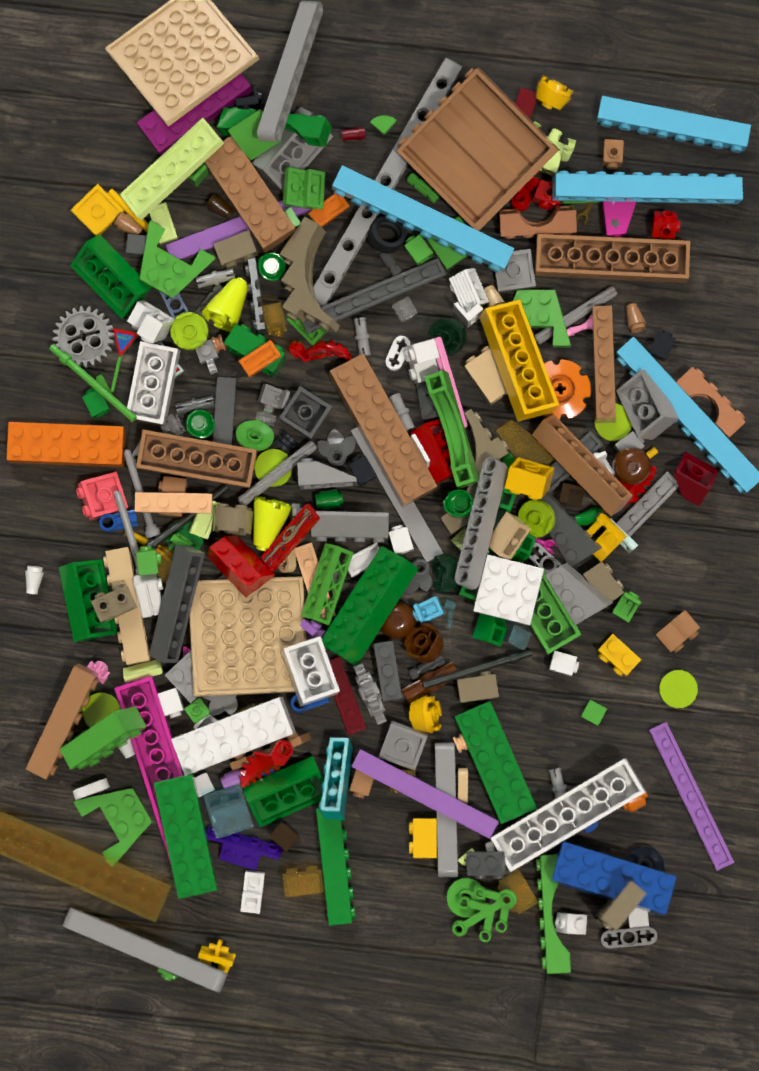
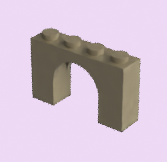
(615, 912)

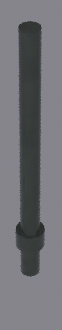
(182, 521)
(511, 658)

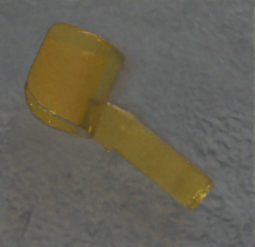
(585, 213)

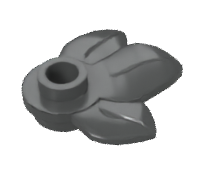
(336, 445)
(420, 579)

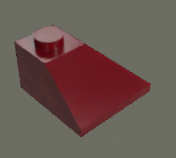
(694, 478)

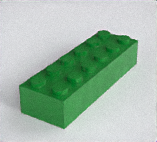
(369, 605)
(495, 762)
(186, 836)

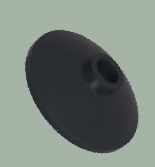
(647, 855)

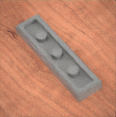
(648, 504)

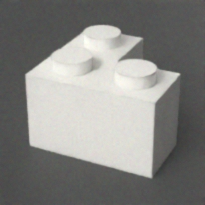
(150, 322)
(421, 359)

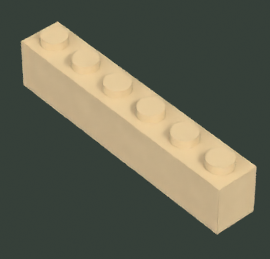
(131, 624)

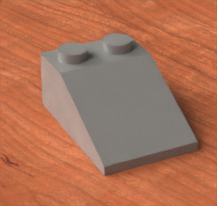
(646, 406)
(318, 475)

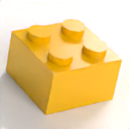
(529, 478)

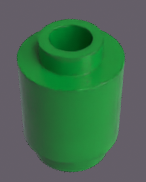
(329, 499)

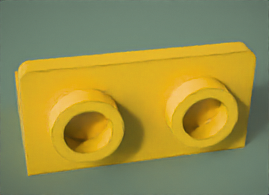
(618, 655)

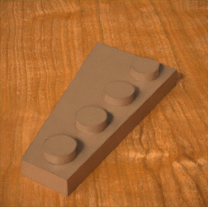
(294, 740)

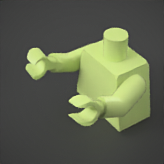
(563, 154)

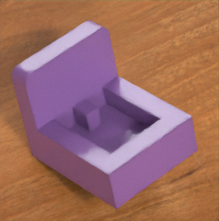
(313, 629)

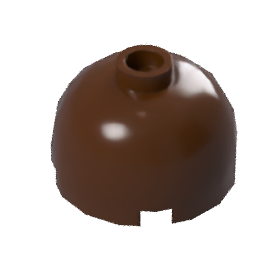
(631, 465)
(399, 622)
(424, 643)

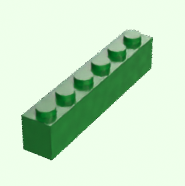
(335, 870)

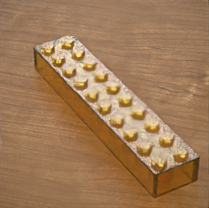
(82, 867)

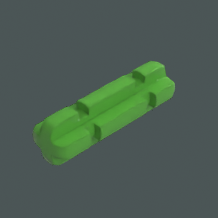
(423, 187)

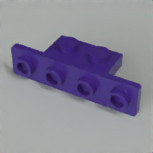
(244, 850)

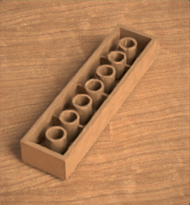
(612, 258)
(382, 430)

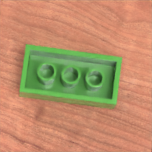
(551, 620)
(103, 738)

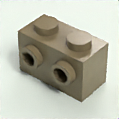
(114, 603)

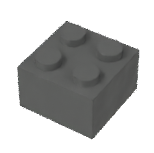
(306, 413)

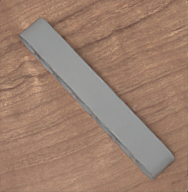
(481, 523)
(446, 826)

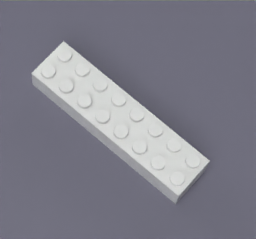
(568, 814)

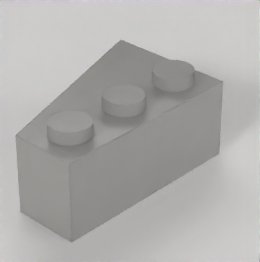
(576, 594)

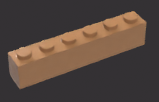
(604, 364)
(582, 465)
(62, 721)

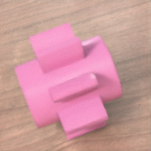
(101, 668)

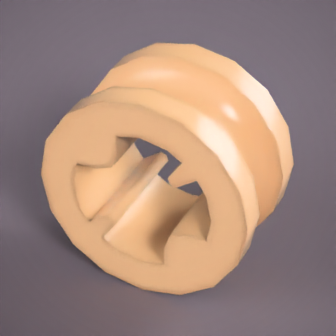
(460, 743)

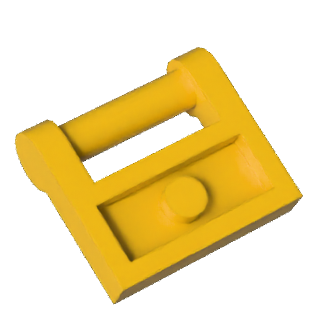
(609, 539)

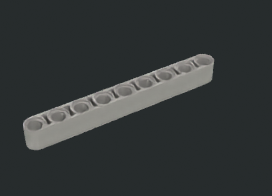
(290, 71)
(145, 949)

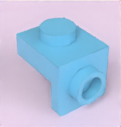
(428, 610)

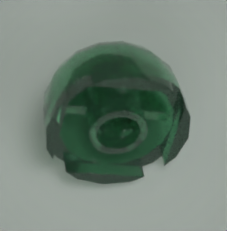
(451, 332)
(444, 568)

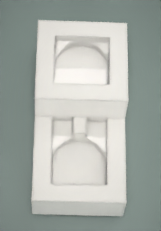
(252, 891)

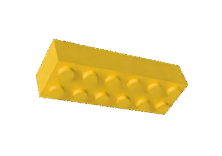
(519, 360)

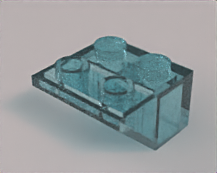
(228, 811)

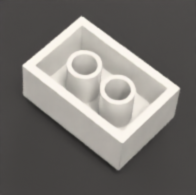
(310, 671)

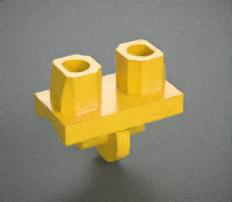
(217, 954)

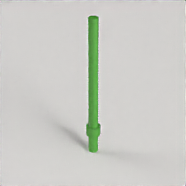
(67, 360)

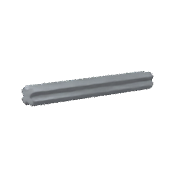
(578, 313)
(277, 473)

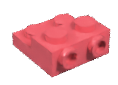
(99, 495)

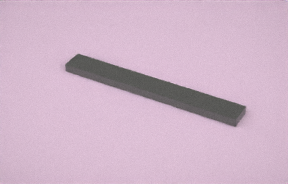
(380, 292)

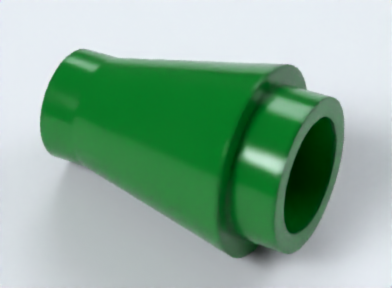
(588, 517)

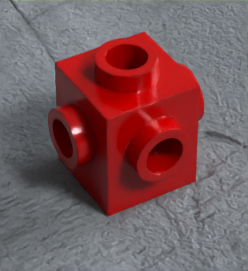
(543, 196)
(665, 225)

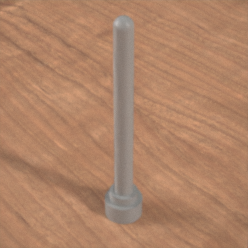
(127, 526)
(151, 529)

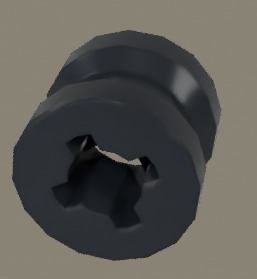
(285, 442)

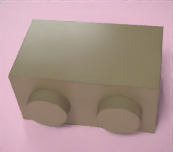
(235, 250)
(601, 578)
(478, 687)

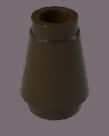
(219, 206)

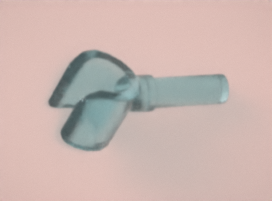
(450, 605)

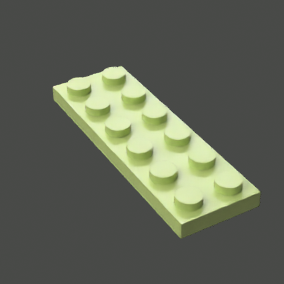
(172, 168)

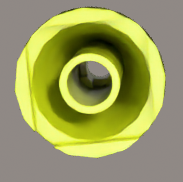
(227, 305)
(268, 521)

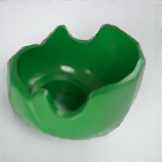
(271, 266)
(200, 424)
(458, 503)

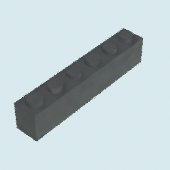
(176, 604)

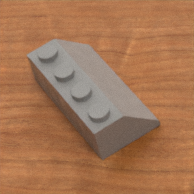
(288, 153)
(351, 526)

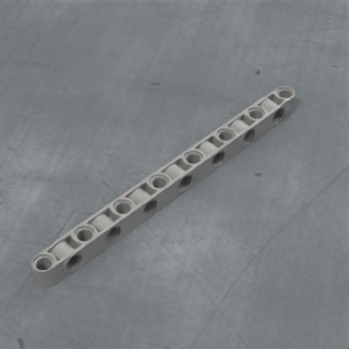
(392, 170)

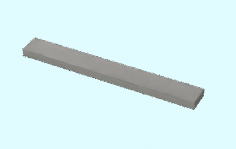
(409, 514)

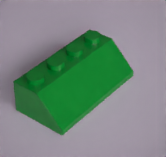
(109, 276)
(80, 585)
(285, 791)

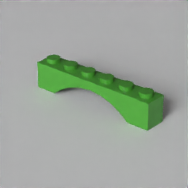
(461, 456)
(556, 955)

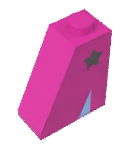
(617, 217)

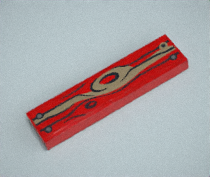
(290, 537)

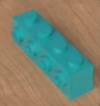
(336, 778)

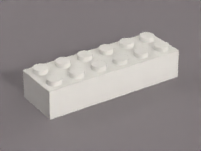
(233, 736)

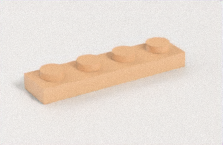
(173, 503)
(308, 564)

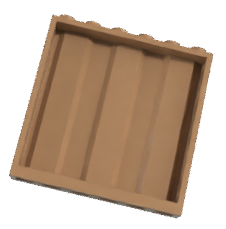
(477, 148)

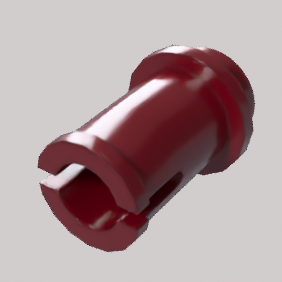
(353, 134)

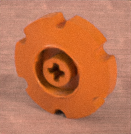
(575, 388)

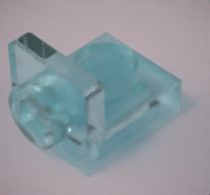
(519, 638)

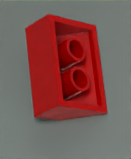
(434, 442)
(239, 564)

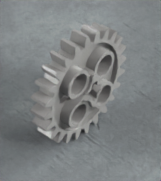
(78, 320)
(370, 694)

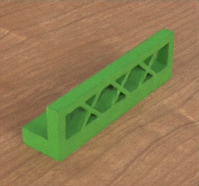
(324, 582)

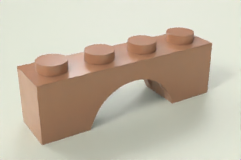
(514, 224)
(727, 418)

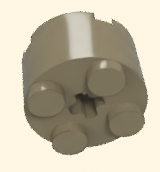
(233, 520)

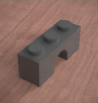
(387, 671)

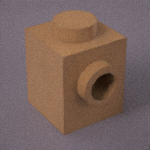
(612, 153)

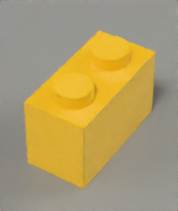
(424, 838)

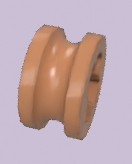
(218, 343)

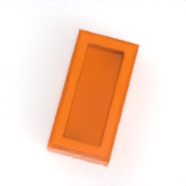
(331, 209)
(260, 358)

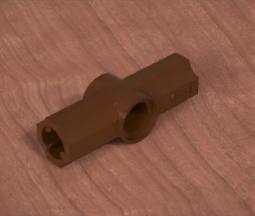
(416, 689)

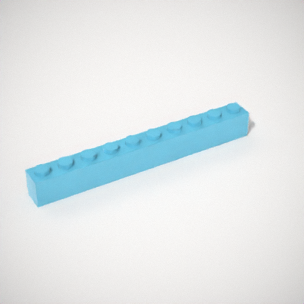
(647, 188)
(422, 218)
(692, 419)

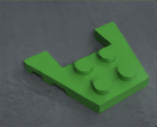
(164, 270)
(544, 312)
(124, 814)

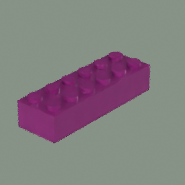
(163, 137)

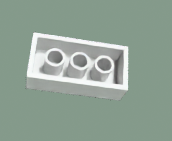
(153, 382)

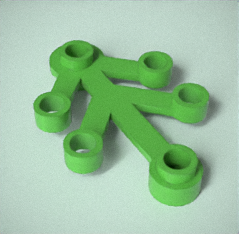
(487, 911)

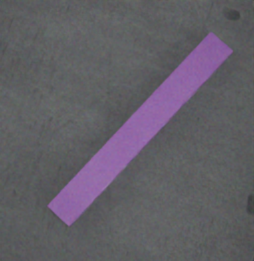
(205, 239)
(425, 793)
(691, 796)

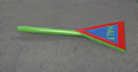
(123, 341)

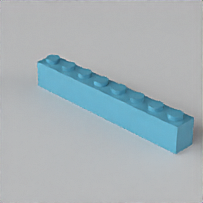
(674, 124)

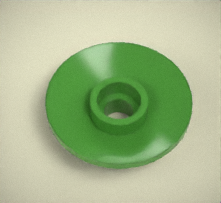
(254, 435)
(457, 890)

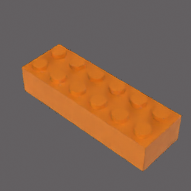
(66, 444)

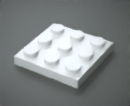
(508, 590)

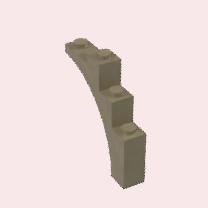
(300, 256)
(484, 448)

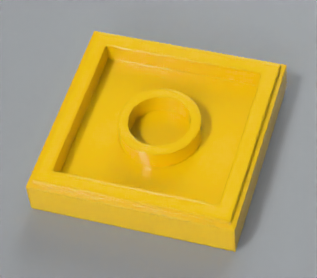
(97, 210)

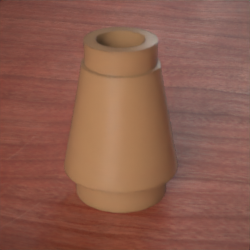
(127, 224)
(635, 320)

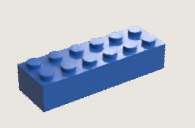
(608, 875)

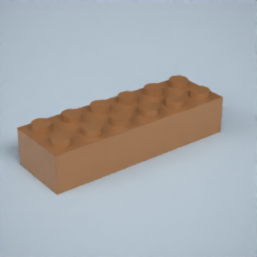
(249, 196)
(196, 459)

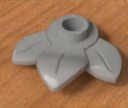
(219, 704)

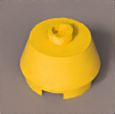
(552, 93)
(425, 714)

